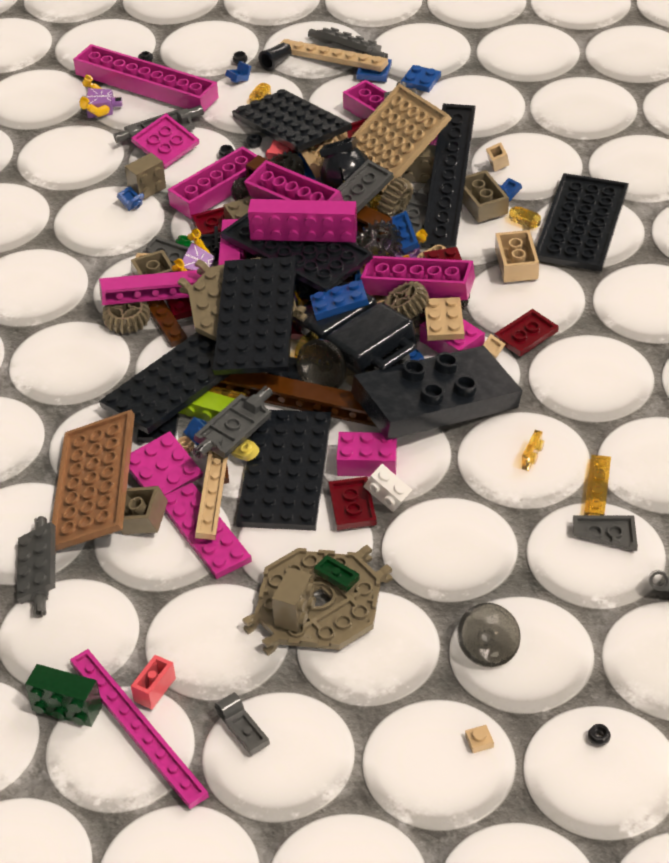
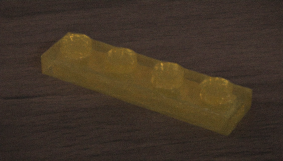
(597, 485)

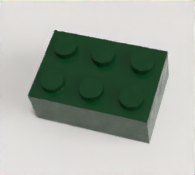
(64, 695)

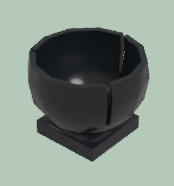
(340, 161)

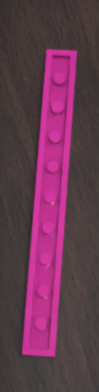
(141, 731)

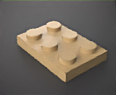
(444, 319)

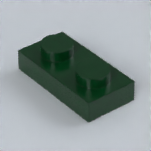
(336, 573)

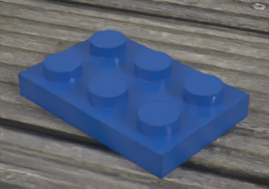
(339, 300)

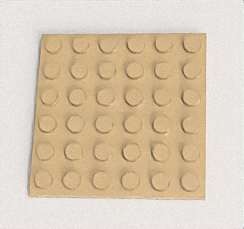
(400, 130)

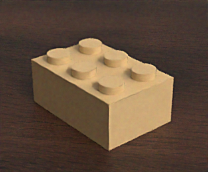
(516, 256)

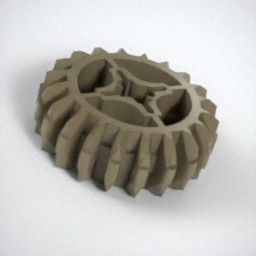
(396, 197)
(408, 299)
(126, 316)

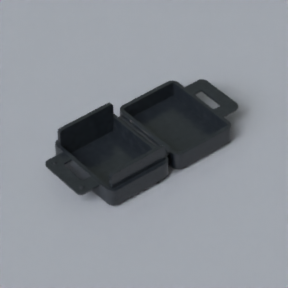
(363, 334)

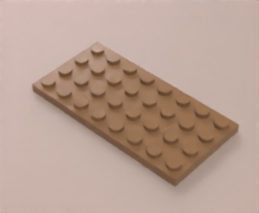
(93, 480)

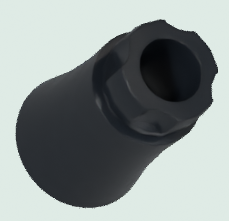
(272, 57)

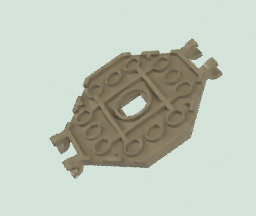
(206, 297)
(332, 624)

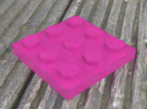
(165, 140)
(163, 465)

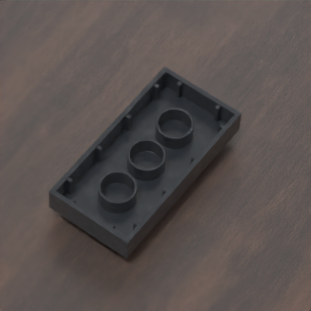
(435, 392)

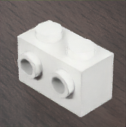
(387, 488)

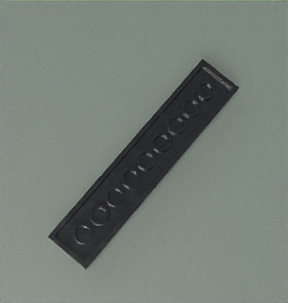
(449, 177)

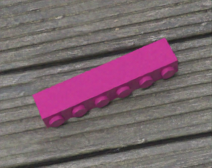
(144, 287)

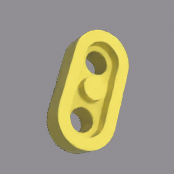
(246, 451)

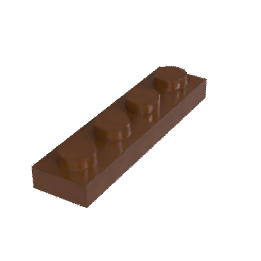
(166, 322)

